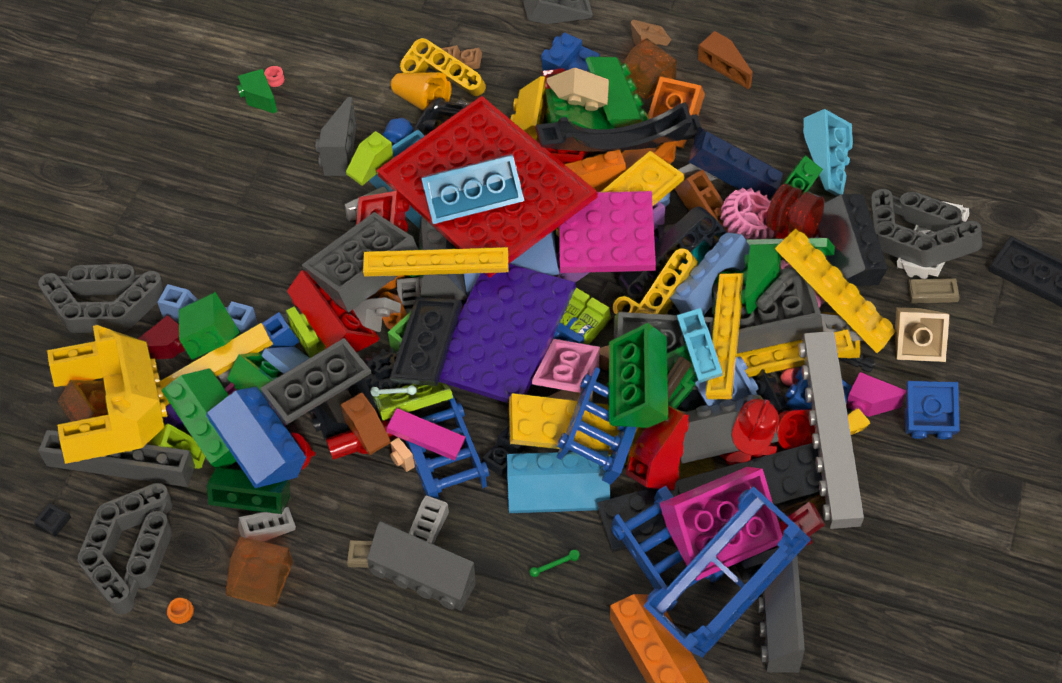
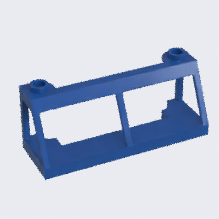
(706, 637)

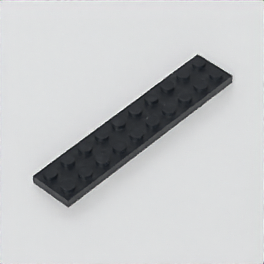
(789, 477)

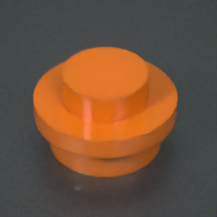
(180, 610)

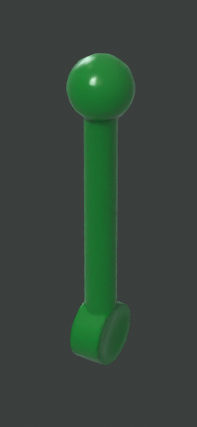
(573, 556)

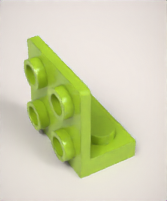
(305, 332)

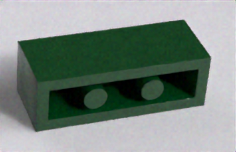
(234, 490)

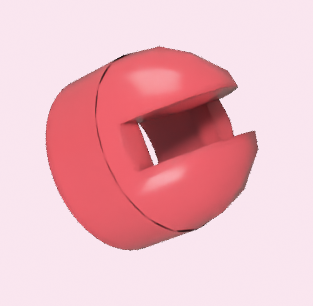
(788, 376)

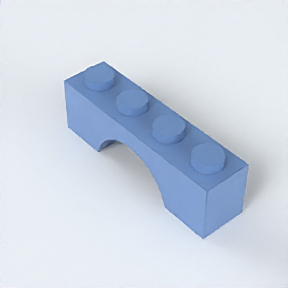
(697, 288)
(175, 298)

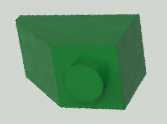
(256, 91)

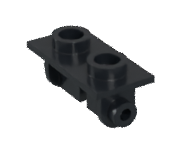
(770, 390)

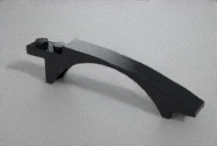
(668, 127)

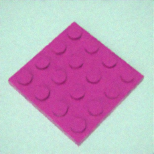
(610, 235)

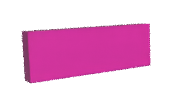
(425, 434)

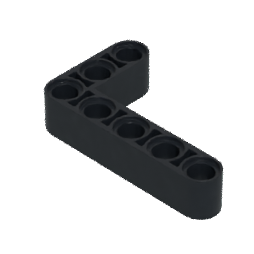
(683, 235)

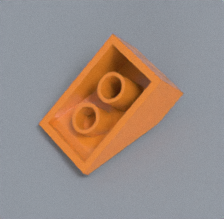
(673, 92)

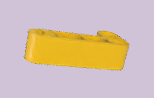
(449, 66)
(660, 287)

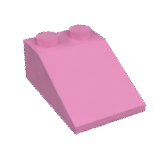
(566, 365)

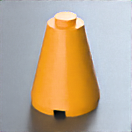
(421, 88)

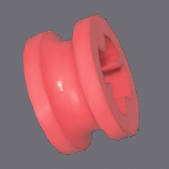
(274, 71)

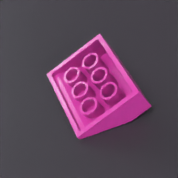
(703, 511)

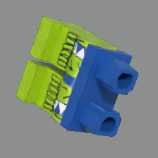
(582, 319)

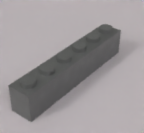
(146, 464)

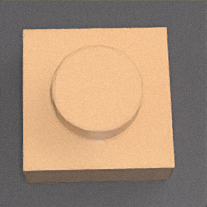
(401, 455)

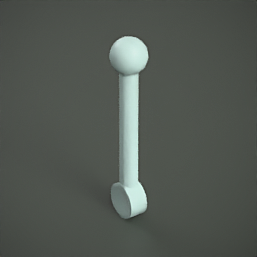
(376, 391)

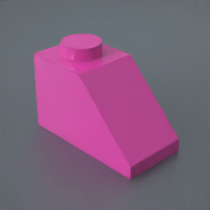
(874, 396)

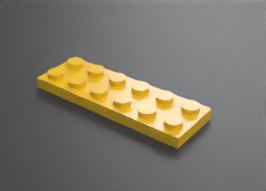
(647, 174)
(836, 290)
(543, 420)

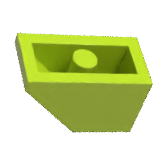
(369, 157)
(175, 438)

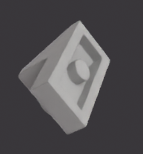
(373, 310)

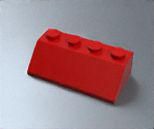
(328, 318)

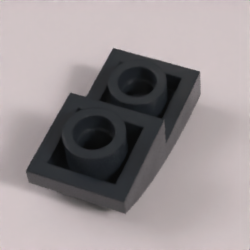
(497, 456)

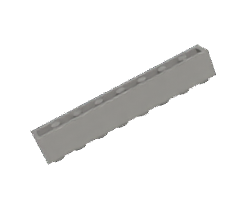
(832, 430)

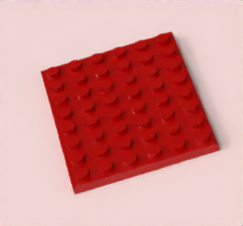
(480, 134)

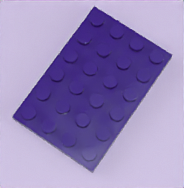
(505, 332)

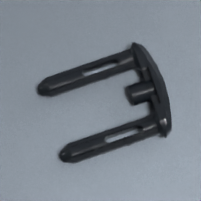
(433, 114)

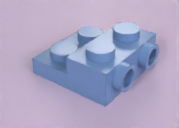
(742, 385)

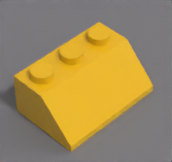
(530, 107)

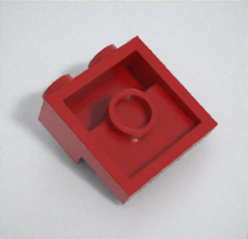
(387, 205)

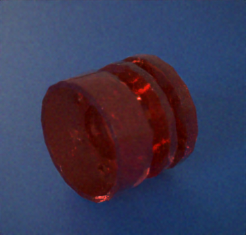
(794, 211)

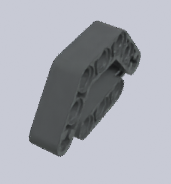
(950, 238)
(136, 296)
(152, 509)

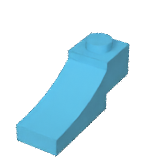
(699, 345)

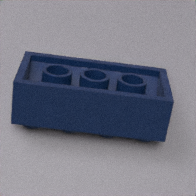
(733, 164)

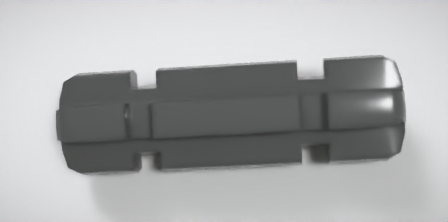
(774, 291)

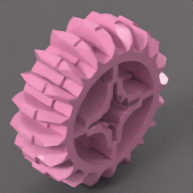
(751, 214)

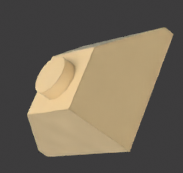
(921, 334)

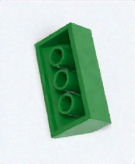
(623, 102)
(638, 378)
(191, 399)

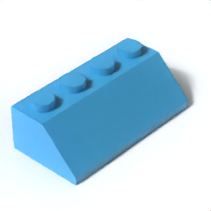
(472, 188)
(554, 485)

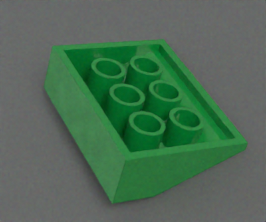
(577, 114)

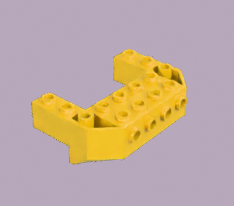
(130, 395)

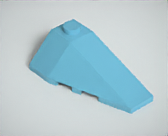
(829, 143)

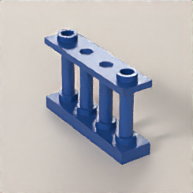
(619, 444)
(426, 466)
(622, 532)

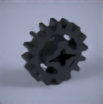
(382, 366)

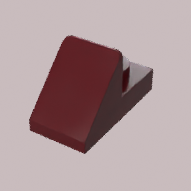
(807, 519)

